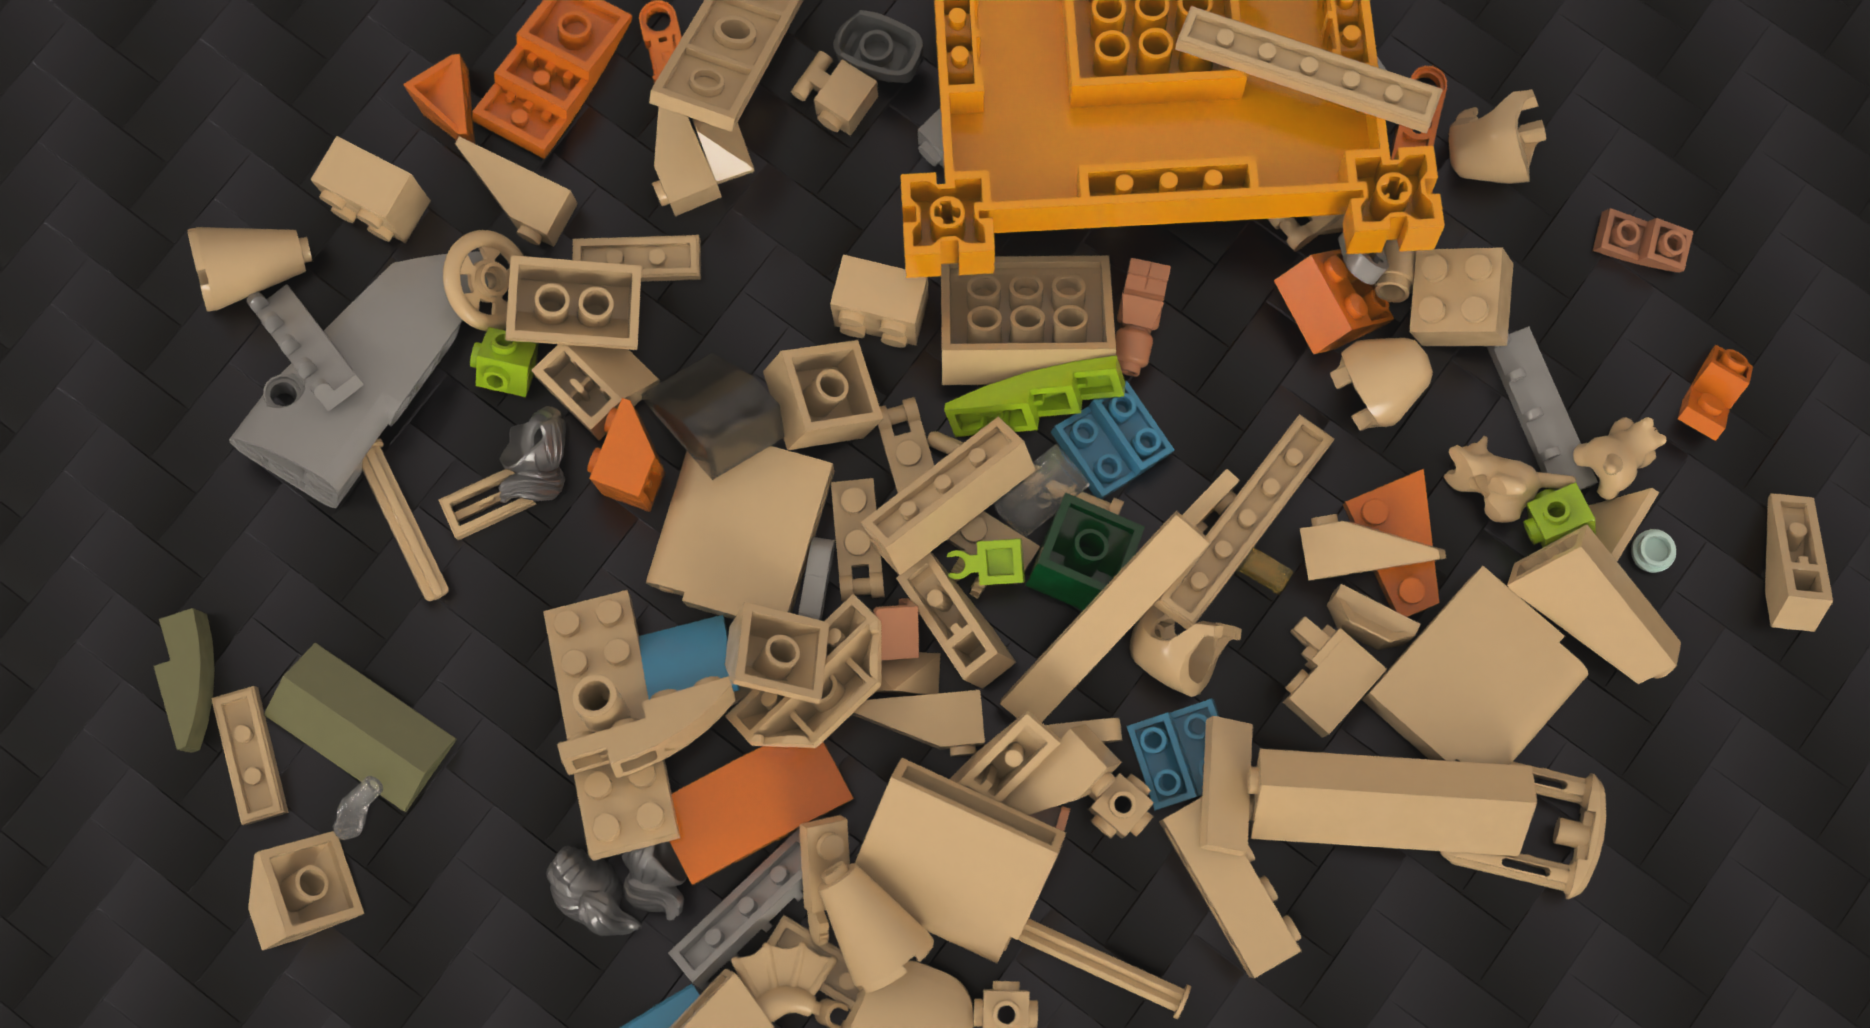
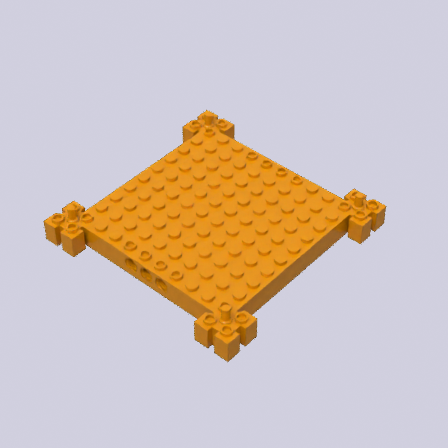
(1101, 123)

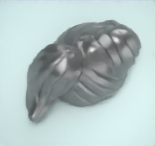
(535, 458)
(654, 879)
(589, 892)

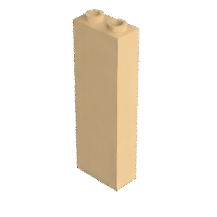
(1390, 802)

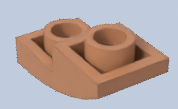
(1643, 242)

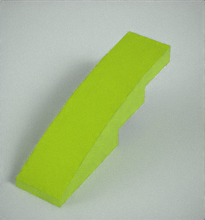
(1035, 395)

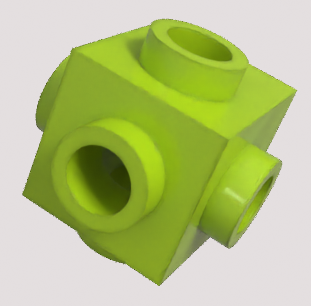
(504, 363)
(1557, 514)

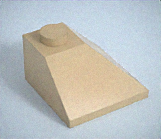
(777, 652)
(301, 890)

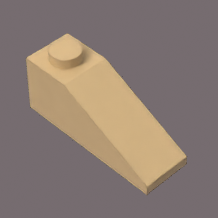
(681, 165)
(529, 200)
(1352, 548)
(1796, 565)
(956, 622)
(937, 720)
(1008, 758)
(1069, 772)

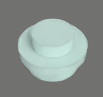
(1653, 550)

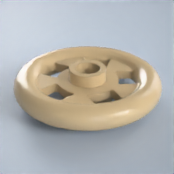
(458, 263)

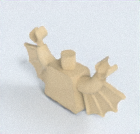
(769, 986)

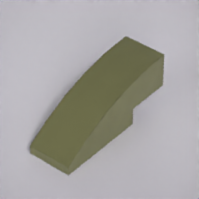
(188, 677)

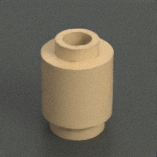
(1399, 278)

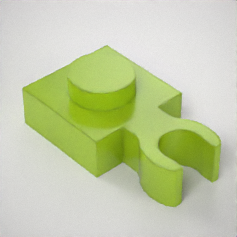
(995, 561)

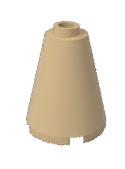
(244, 261)
(870, 927)

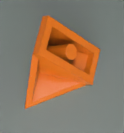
(445, 96)

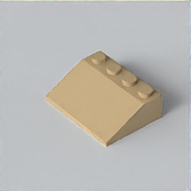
(1024, 317)

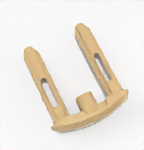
(1583, 836)

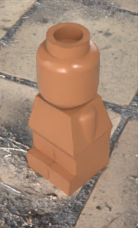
(1140, 313)

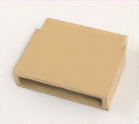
(741, 532)
(1478, 677)
(958, 859)

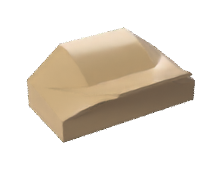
(1369, 620)

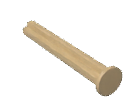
(403, 524)
(1105, 966)

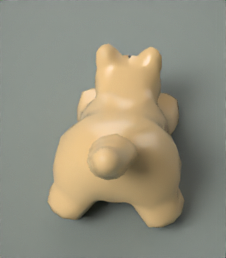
(1620, 454)
(1502, 481)

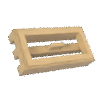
(488, 519)

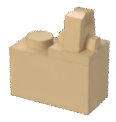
(1337, 678)

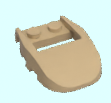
(916, 1000)

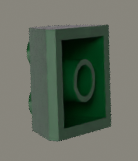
(1082, 551)

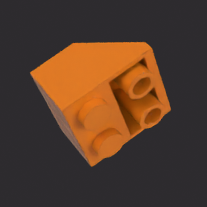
(1331, 302)
(627, 462)

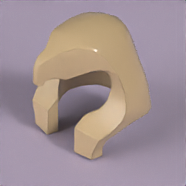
(1493, 145)
(1386, 376)
(1181, 660)

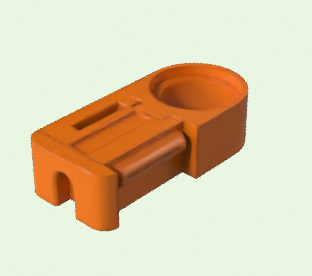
(660, 43)

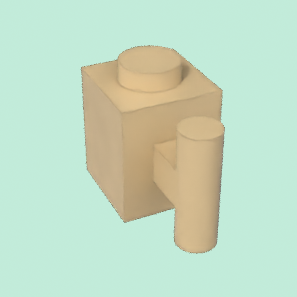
(842, 96)

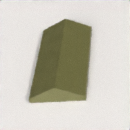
(359, 725)

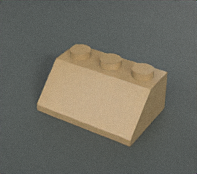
(573, 302)

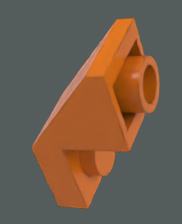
(1715, 391)

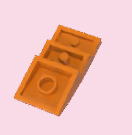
(551, 71)
(753, 805)

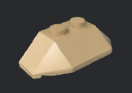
(849, 680)

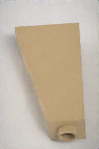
(1597, 603)

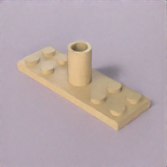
(722, 59)
(598, 684)

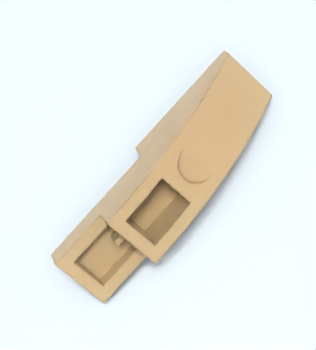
(669, 726)

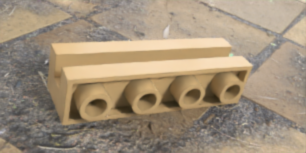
(949, 495)
(1234, 895)

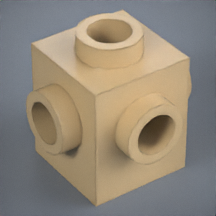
(1110, 820)
(1005, 994)

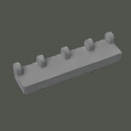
(306, 346)
(1539, 406)
(742, 914)

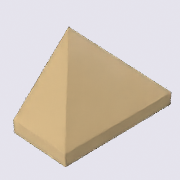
(724, 151)
(1620, 518)
(910, 675)

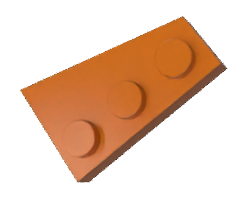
(1401, 511)

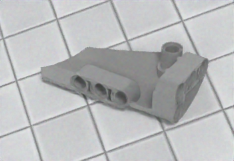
(393, 344)

